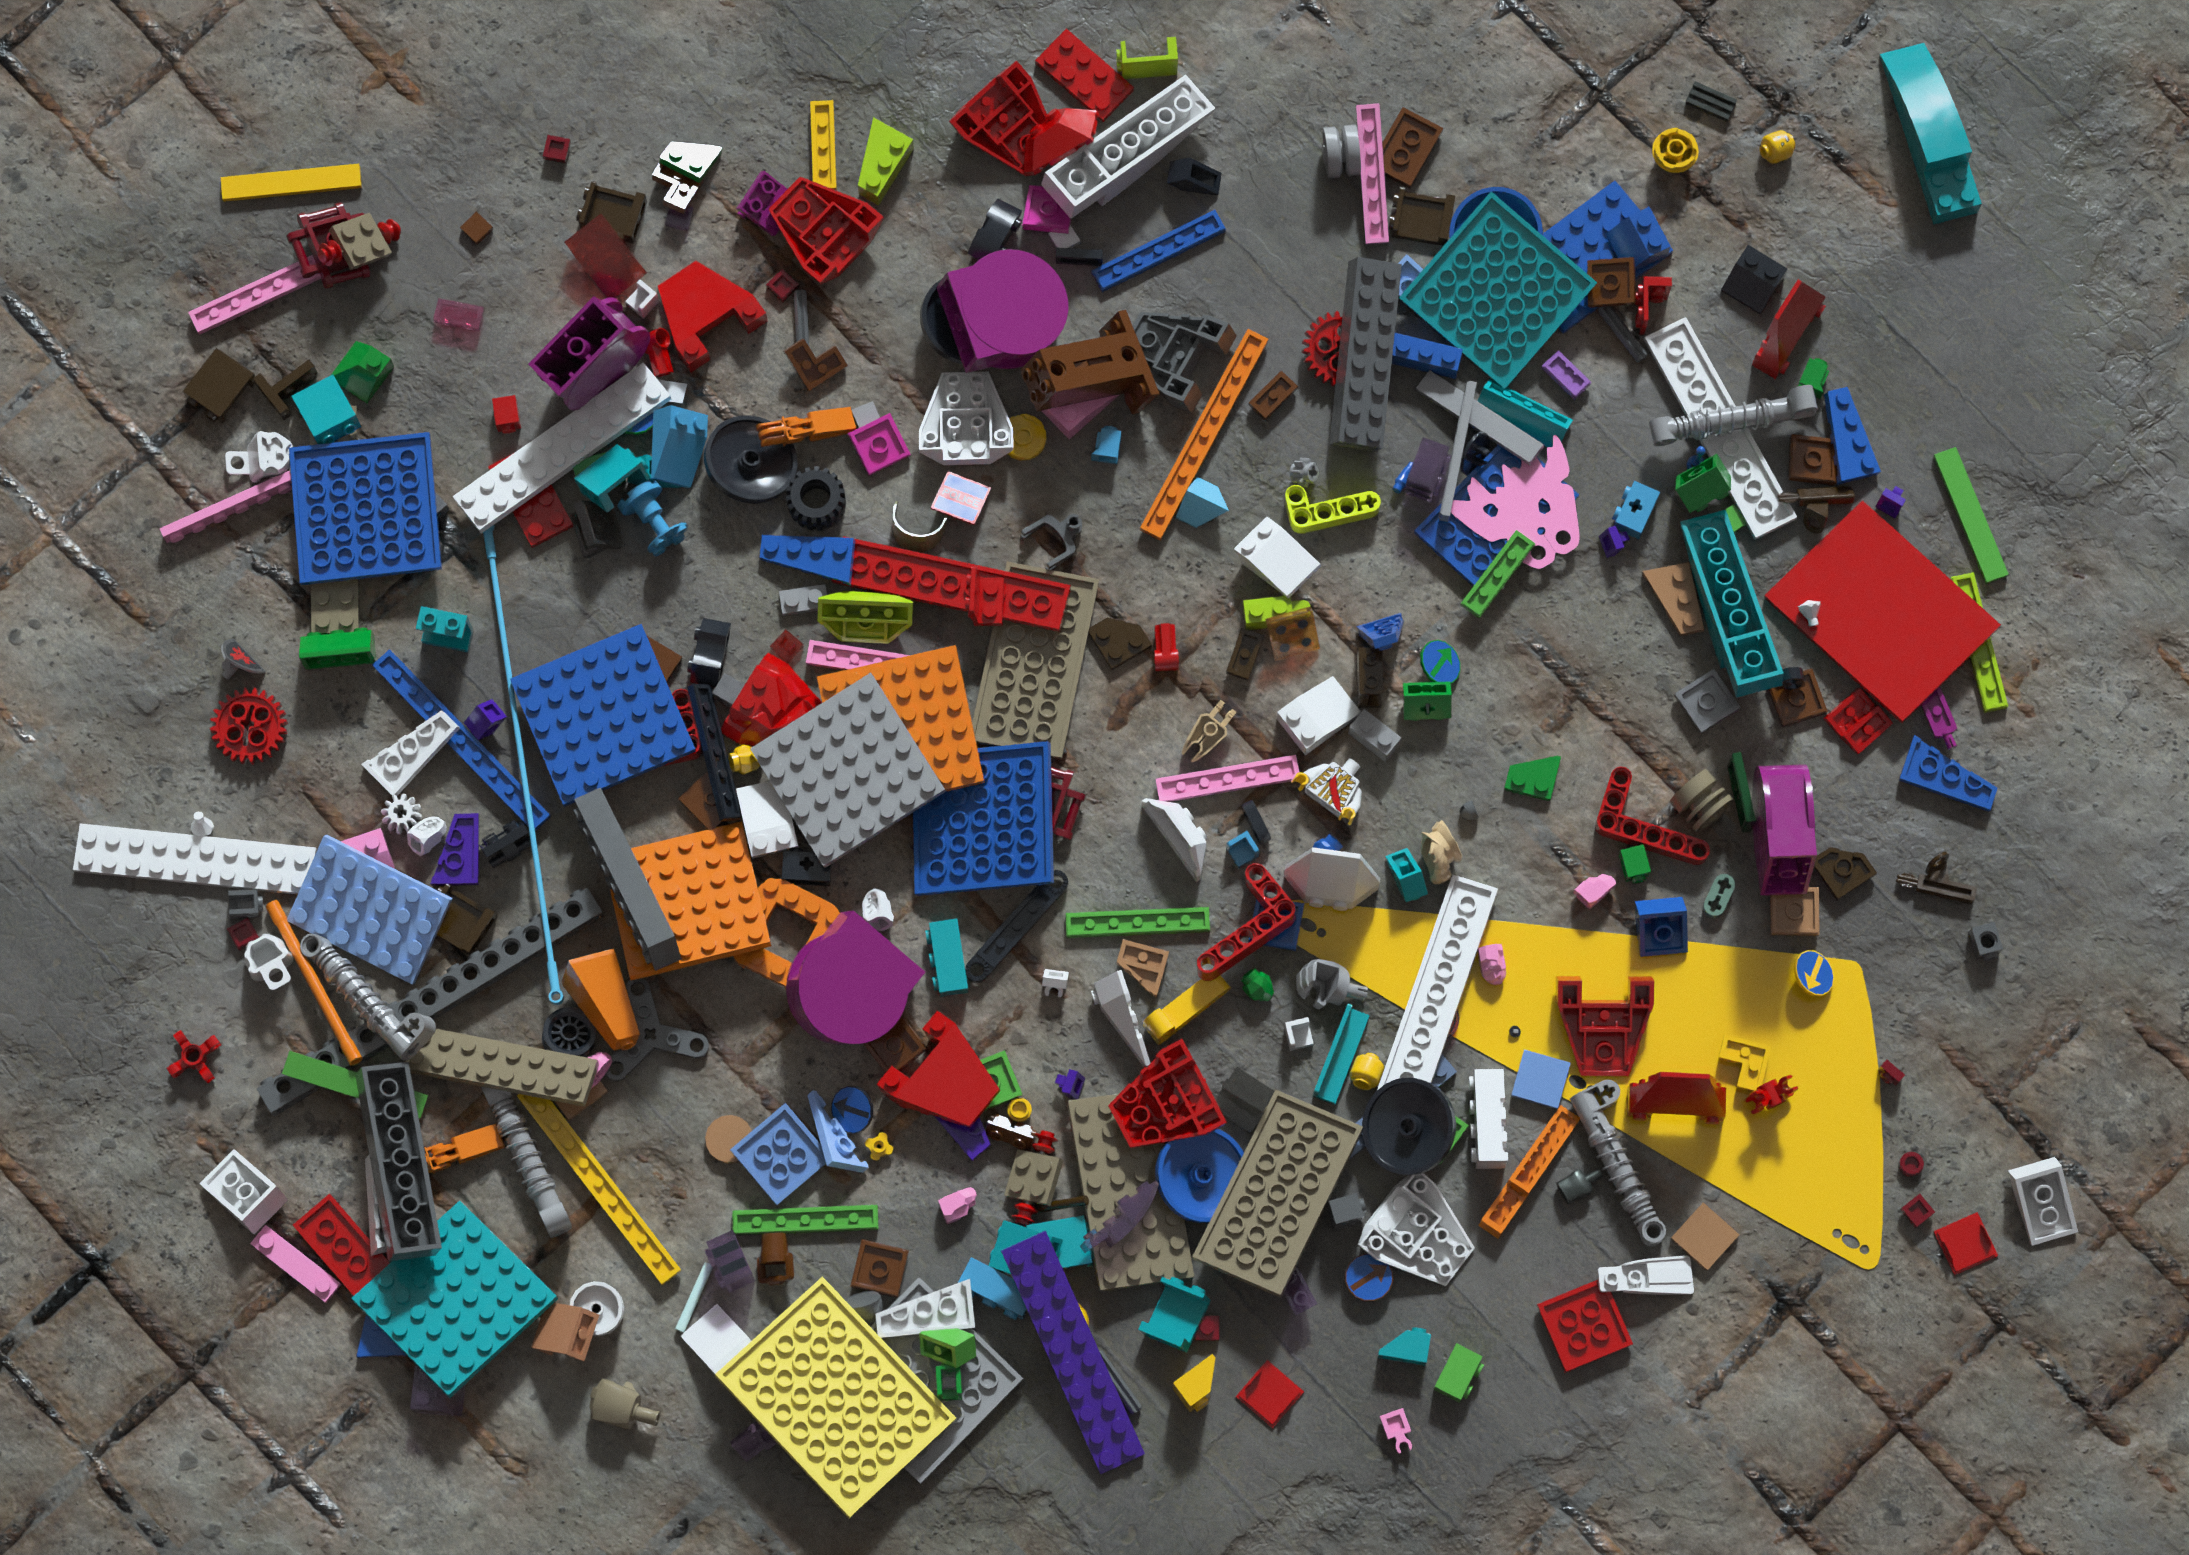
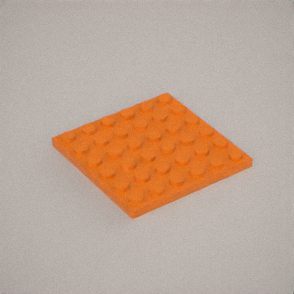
(932, 705)
(706, 896)

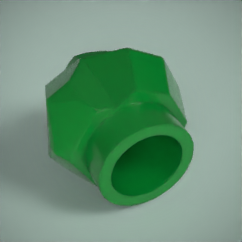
(1257, 985)

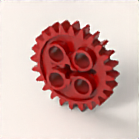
(1324, 331)
(227, 723)

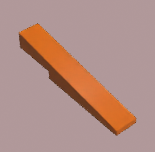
(1529, 1172)

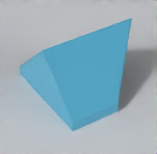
(1201, 503)

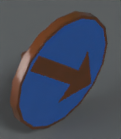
(1368, 1278)

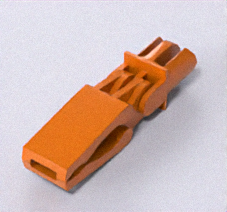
(818, 424)
(466, 1148)

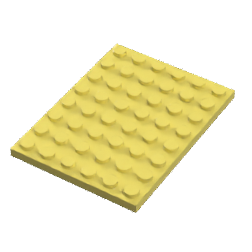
(835, 1397)

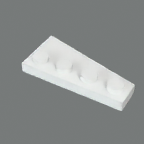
(935, 1311)

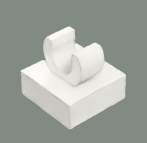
(1055, 979)

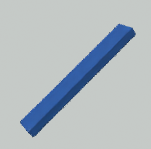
(1158, 251)

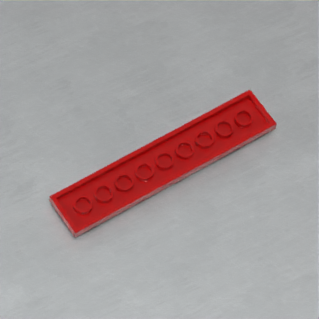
(944, 584)

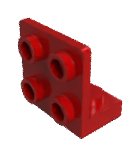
(1653, 289)
(985, 599)

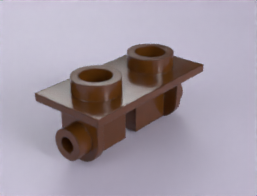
(1000, 1130)

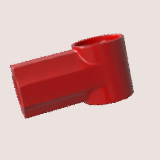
(659, 353)
(1166, 654)

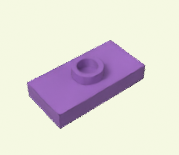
(1566, 375)

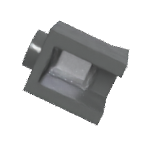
(244, 904)

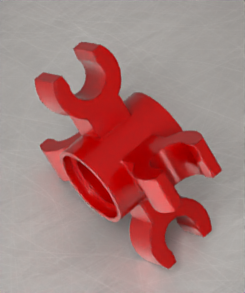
(204, 1049)
(1771, 1094)

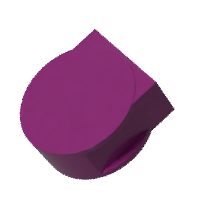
(1003, 309)
(591, 352)
(1783, 828)
(850, 983)

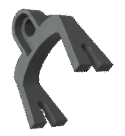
(1063, 530)

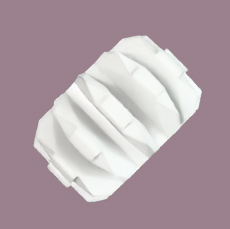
(403, 804)

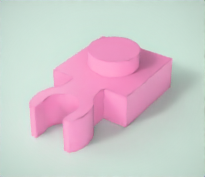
(1396, 1426)

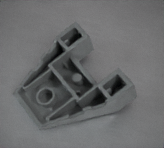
(1174, 348)

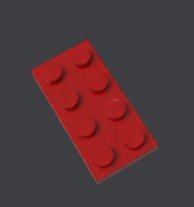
(1084, 74)
(541, 515)
(340, 1244)

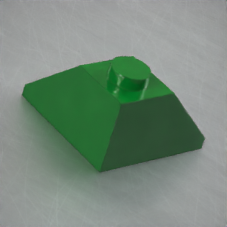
(363, 371)

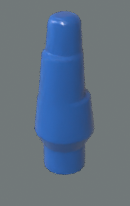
(1400, 481)

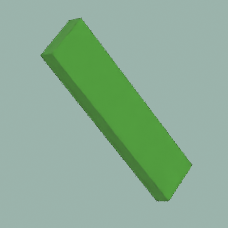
(1497, 574)

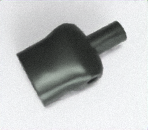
(1577, 1185)

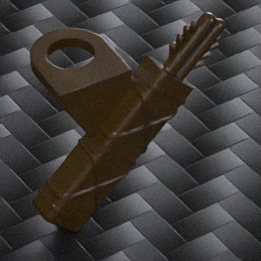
(1817, 502)
(1938, 883)

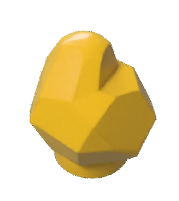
(743, 760)

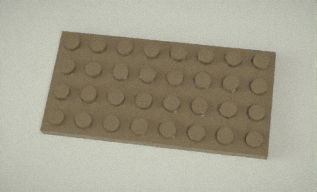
(1035, 671)
(1108, 1173)
(1278, 1193)

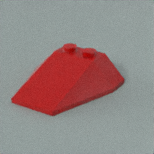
(1002, 116)
(824, 227)

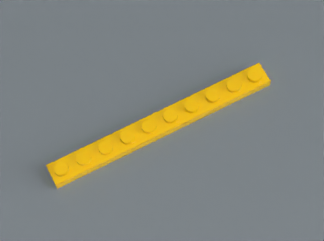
(602, 1187)

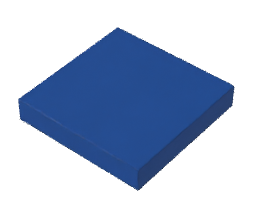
(1289, 937)

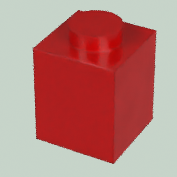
(506, 414)

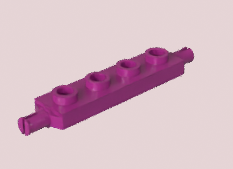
(1940, 718)

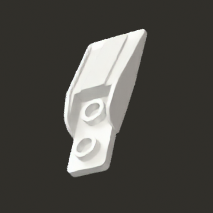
(1649, 1276)

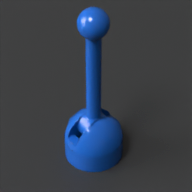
(1696, 459)

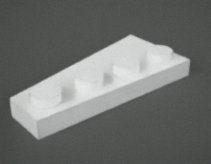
(406, 758)

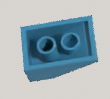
(677, 444)

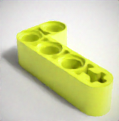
(1333, 507)

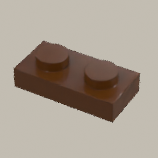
(1273, 395)

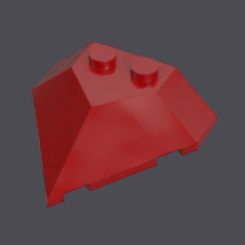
(1058, 137)

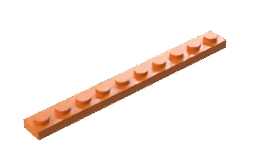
(1204, 434)

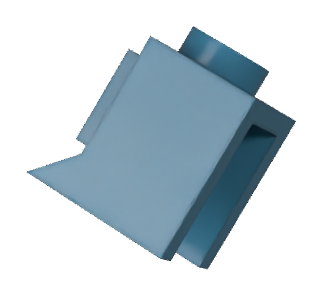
(1107, 445)

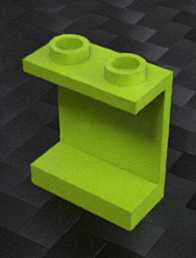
(1148, 66)

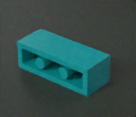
(947, 958)

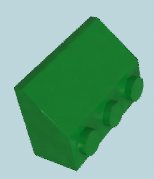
(337, 649)

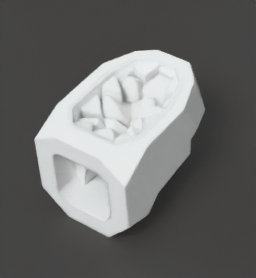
(426, 835)
(877, 910)

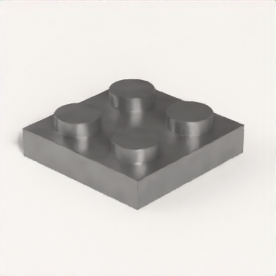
(1707, 701)

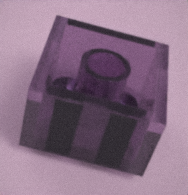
(1425, 474)
(731, 1263)

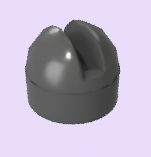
(1468, 811)

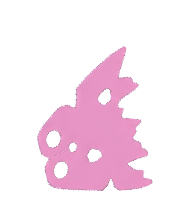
(1519, 506)

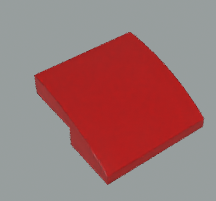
(1858, 720)

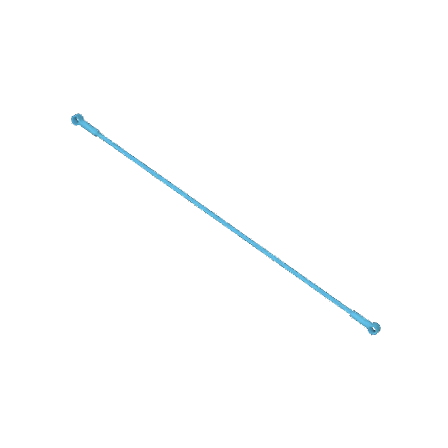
(551, 964)

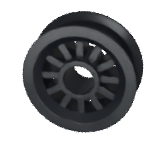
(551, 1038)

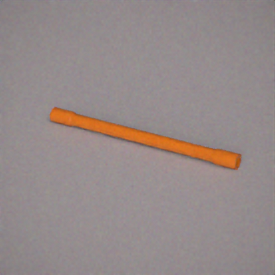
(346, 1043)

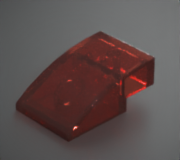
(605, 257)

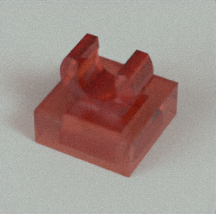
(786, 646)

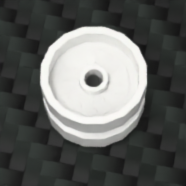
(605, 1296)

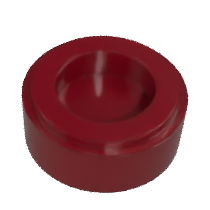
(1911, 1164)

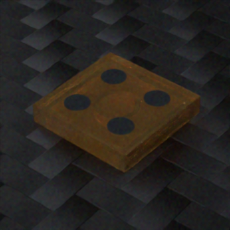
(1292, 633)

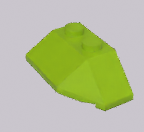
(865, 616)

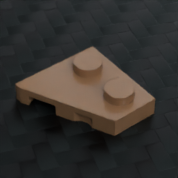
(1143, 964)

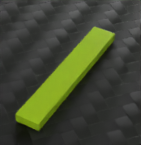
(1984, 659)

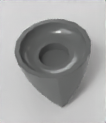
(866, 1305)

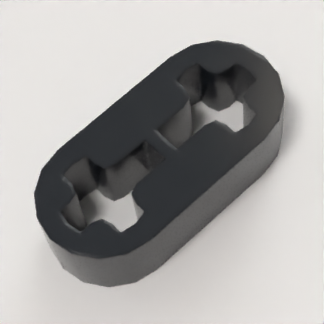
(1793, 678)
(1255, 822)

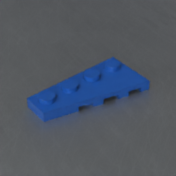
(1851, 445)
(816, 555)

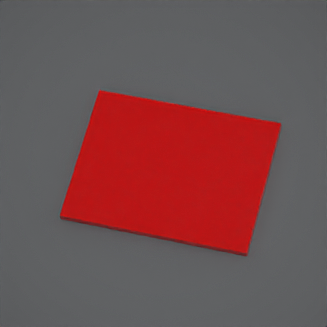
(1883, 611)

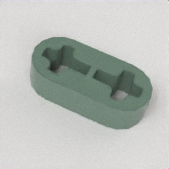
(1713, 893)

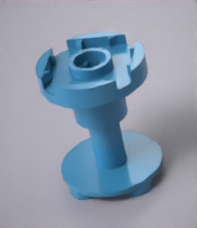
(643, 503)

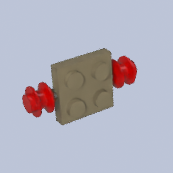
(359, 241)
(1034, 1178)

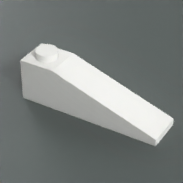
(1115, 1003)

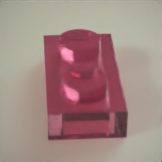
(458, 314)

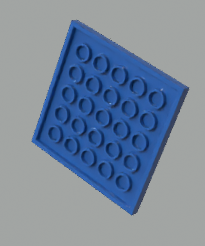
(365, 508)
(602, 714)
(991, 830)

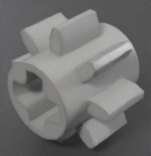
(1304, 472)

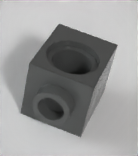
(1985, 931)

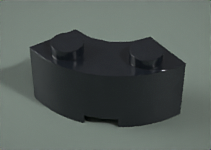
(997, 228)
(711, 646)

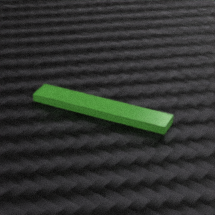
(1970, 515)
(1137, 922)
(331, 1076)
(805, 1220)

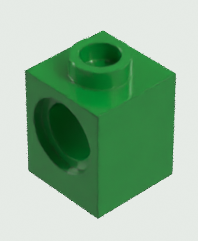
(1635, 864)

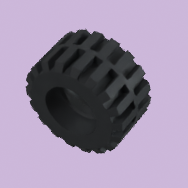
(815, 480)

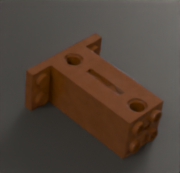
(1092, 370)

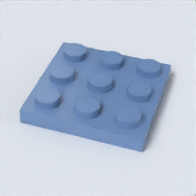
(780, 1154)

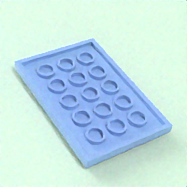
(369, 909)

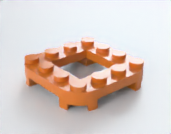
(801, 902)

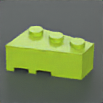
(883, 160)

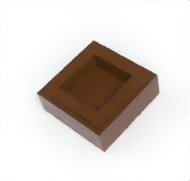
(476, 228)

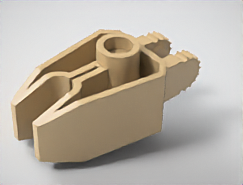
(1210, 728)

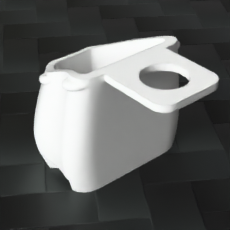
(265, 457)
(267, 957)

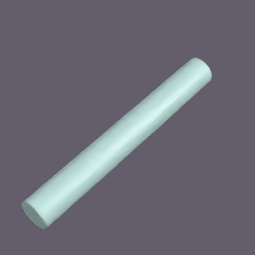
(694, 1297)

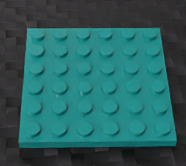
(1498, 290)
(456, 1306)

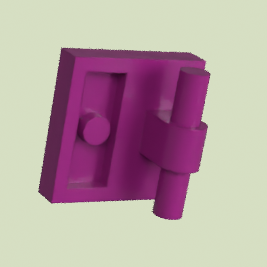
(759, 199)

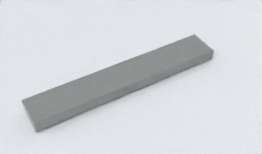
(1481, 418)
(1457, 451)

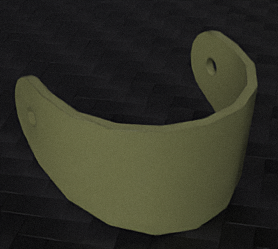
(915, 542)

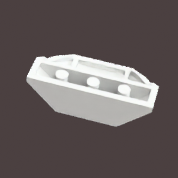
(1179, 832)

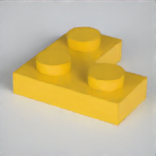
(1752, 1058)

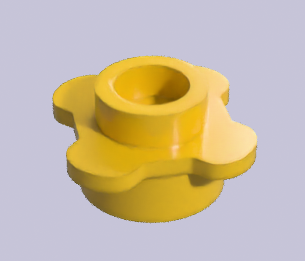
(872, 1145)

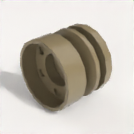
(1701, 800)

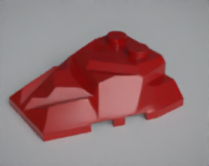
(768, 702)
(1167, 1101)

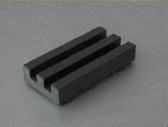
(1715, 94)

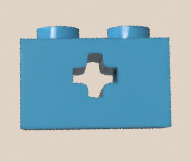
(1644, 499)

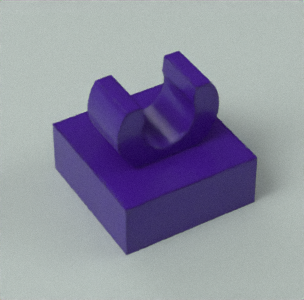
(1891, 501)
(1613, 541)
(1071, 1084)

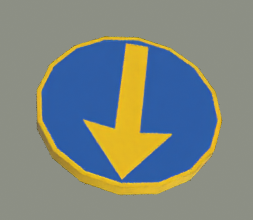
(1813, 973)

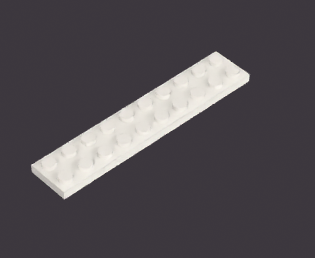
(1700, 388)
(562, 448)
(192, 859)
(1440, 981)

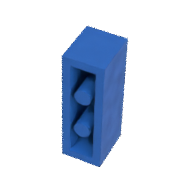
(1426, 355)

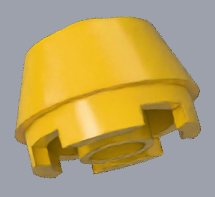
(1675, 150)

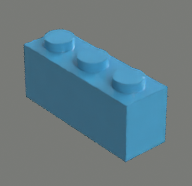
(994, 1289)

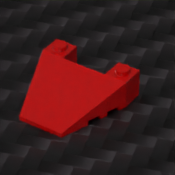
(699, 301)
(1787, 327)
(1605, 1032)
(949, 1080)
(1677, 1095)

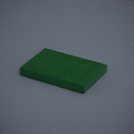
(1741, 792)

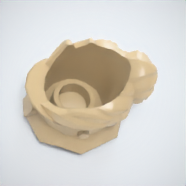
(1439, 851)

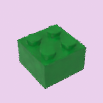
(1703, 483)

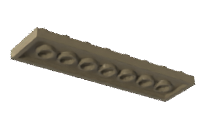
(506, 1067)

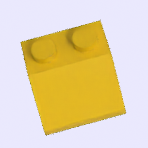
(1195, 1385)

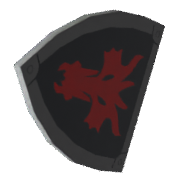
(236, 658)

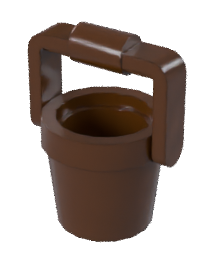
(774, 1252)

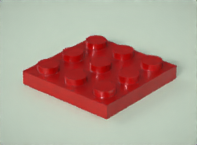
(1584, 1325)

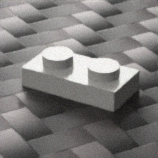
(801, 599)

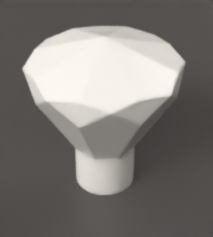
(1810, 611)
(201, 825)

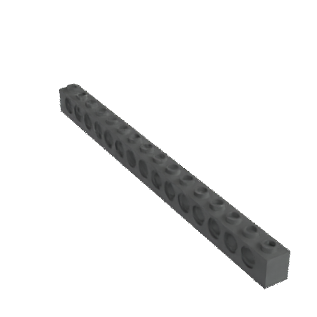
(446, 1001)

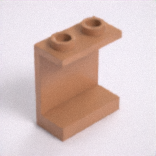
(565, 1331)

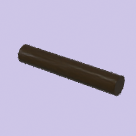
(1063, 1204)

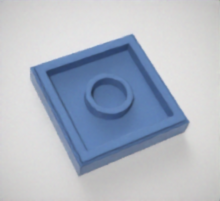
(1540, 1079)

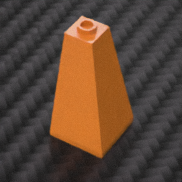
(601, 994)

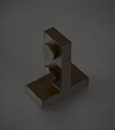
(286, 387)

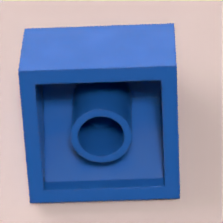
(1639, 238)
(1661, 926)

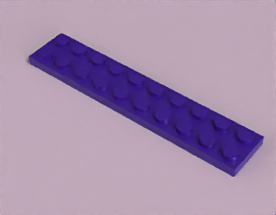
(1072, 1352)

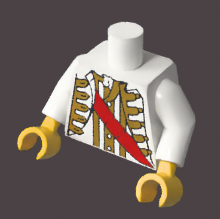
(1333, 788)

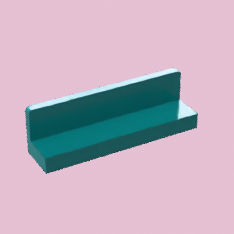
(1525, 413)
(1340, 1055)

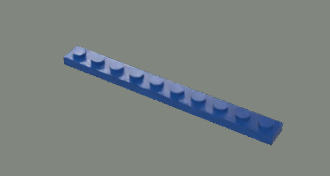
(462, 742)

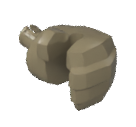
(619, 1405)

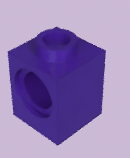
(485, 719)

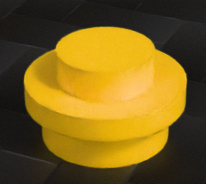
(1019, 1109)

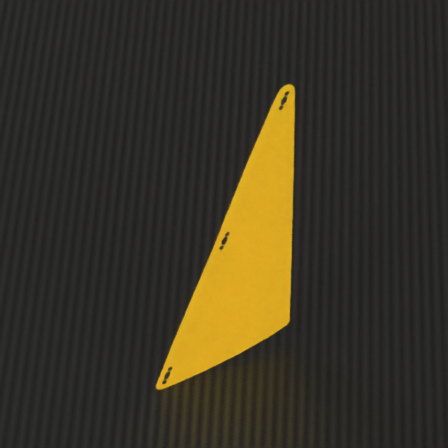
(1800, 1163)

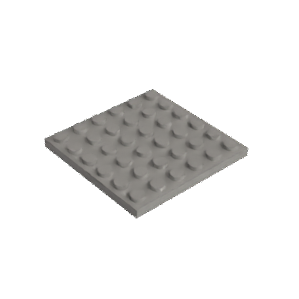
(847, 770)
(984, 1383)

